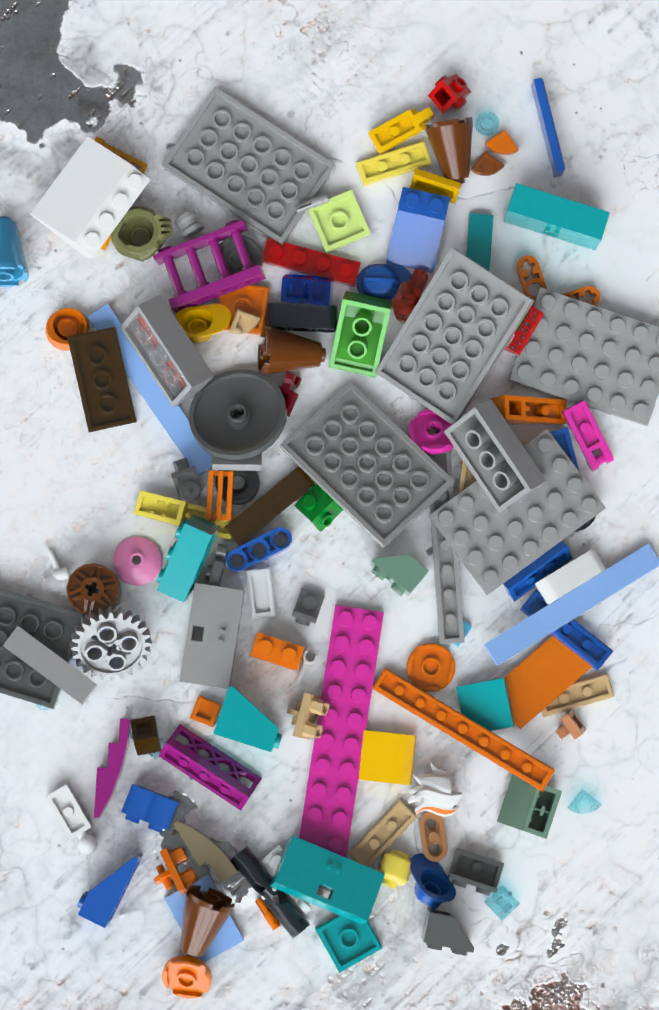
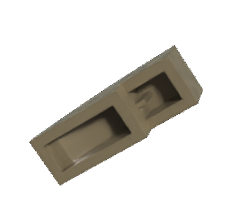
(205, 849)

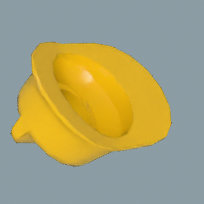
(203, 321)

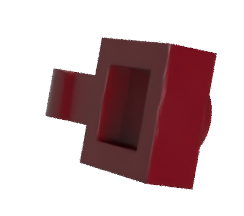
(289, 384)

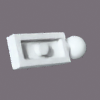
(72, 818)

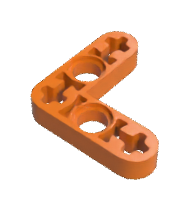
(523, 274)

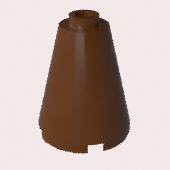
(452, 147)
(287, 351)
(203, 919)

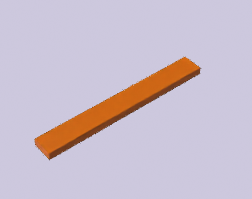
(464, 729)

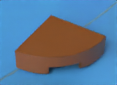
(487, 165)

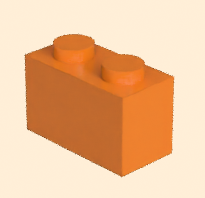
(277, 651)

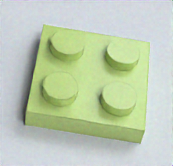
(339, 221)

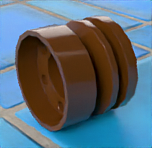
(107, 582)

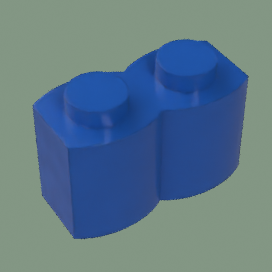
(149, 807)

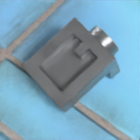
(307, 607)

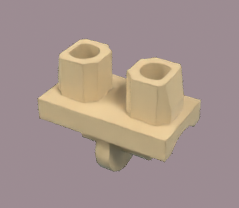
(305, 716)

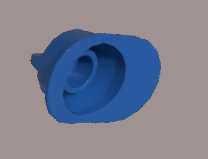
(381, 280)
(431, 883)

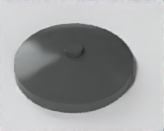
(238, 414)

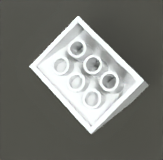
(89, 197)

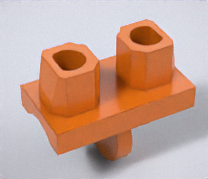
(172, 860)

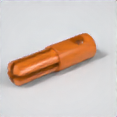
(268, 915)

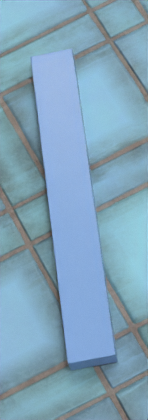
(170, 417)
(572, 605)

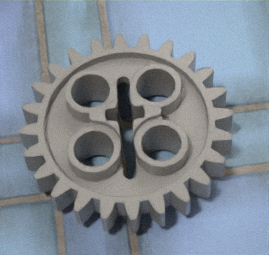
(111, 643)

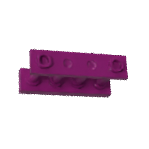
(227, 281)

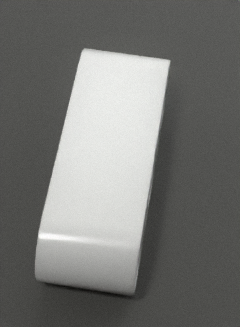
(570, 576)

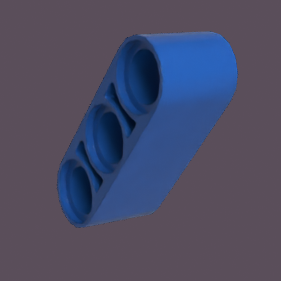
(271, 549)

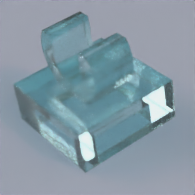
(502, 902)

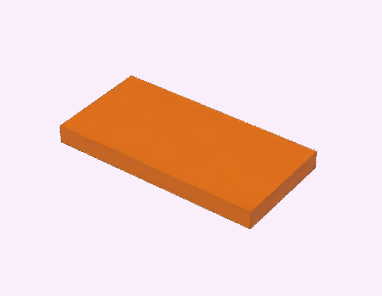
(542, 679)

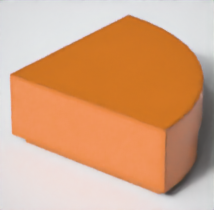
(502, 144)

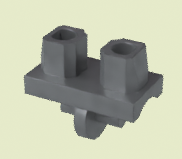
(186, 480)

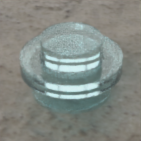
(487, 123)

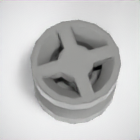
(189, 224)

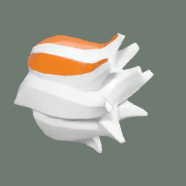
(435, 793)

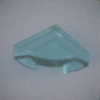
(584, 803)

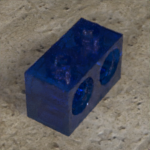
(307, 289)

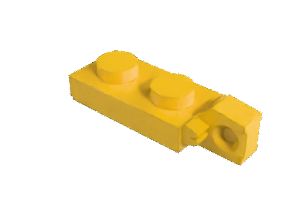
(399, 129)

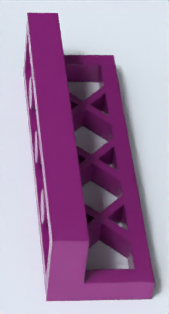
(206, 770)

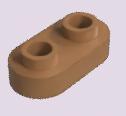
(433, 836)

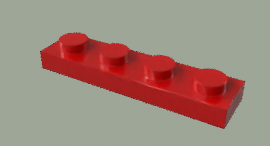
(311, 262)

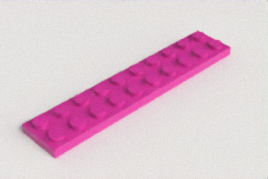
(338, 751)

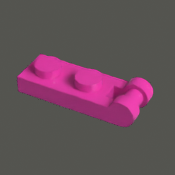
(587, 434)

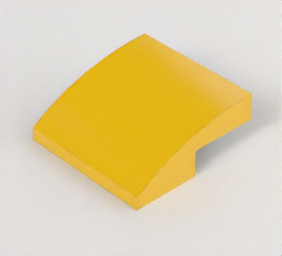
(387, 757)

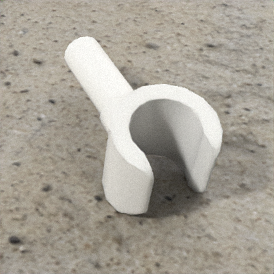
(60, 574)
(305, 666)

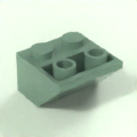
(401, 571)
(528, 807)

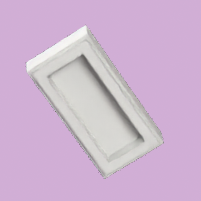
(260, 593)

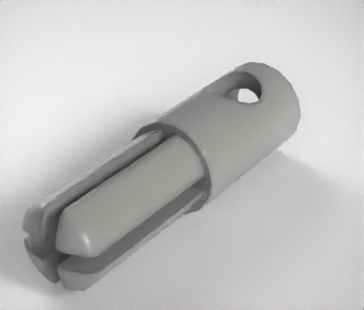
(315, 202)

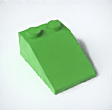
(360, 333)

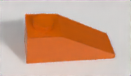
(530, 410)

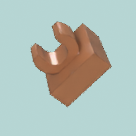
(571, 725)

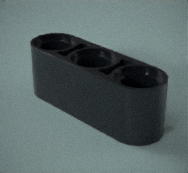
(302, 317)

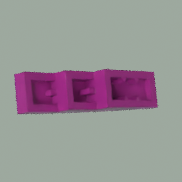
(109, 776)

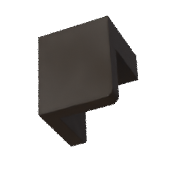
(145, 735)

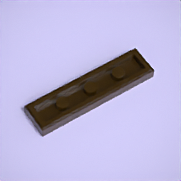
(269, 506)

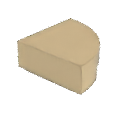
(243, 322)

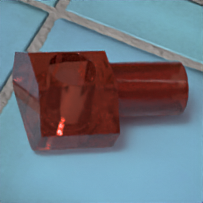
(409, 294)

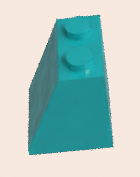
(246, 723)

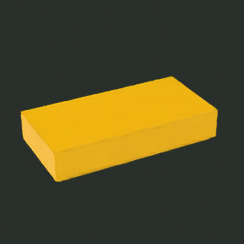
(435, 184)

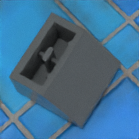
(443, 930)

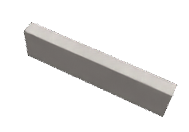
(50, 665)

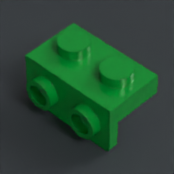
(318, 507)

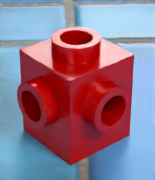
(450, 93)

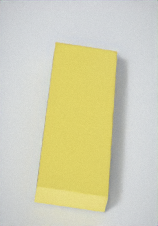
(393, 163)

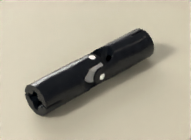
(260, 881)

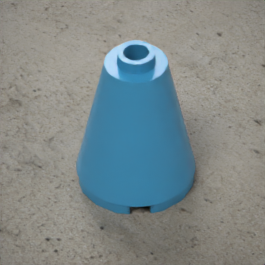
(12, 258)

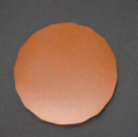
(430, 667)
(187, 976)

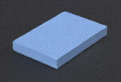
(227, 936)

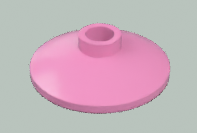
(150, 561)

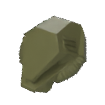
(141, 233)

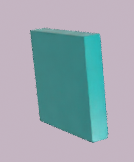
(487, 703)
(347, 941)

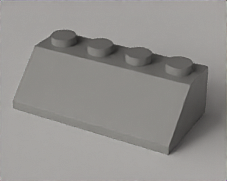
(494, 455)

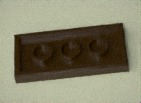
(101, 379)

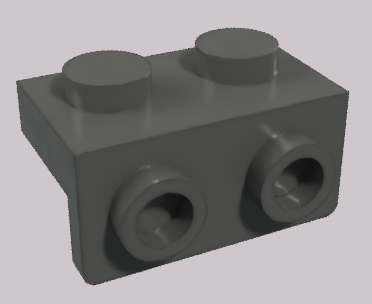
(475, 871)

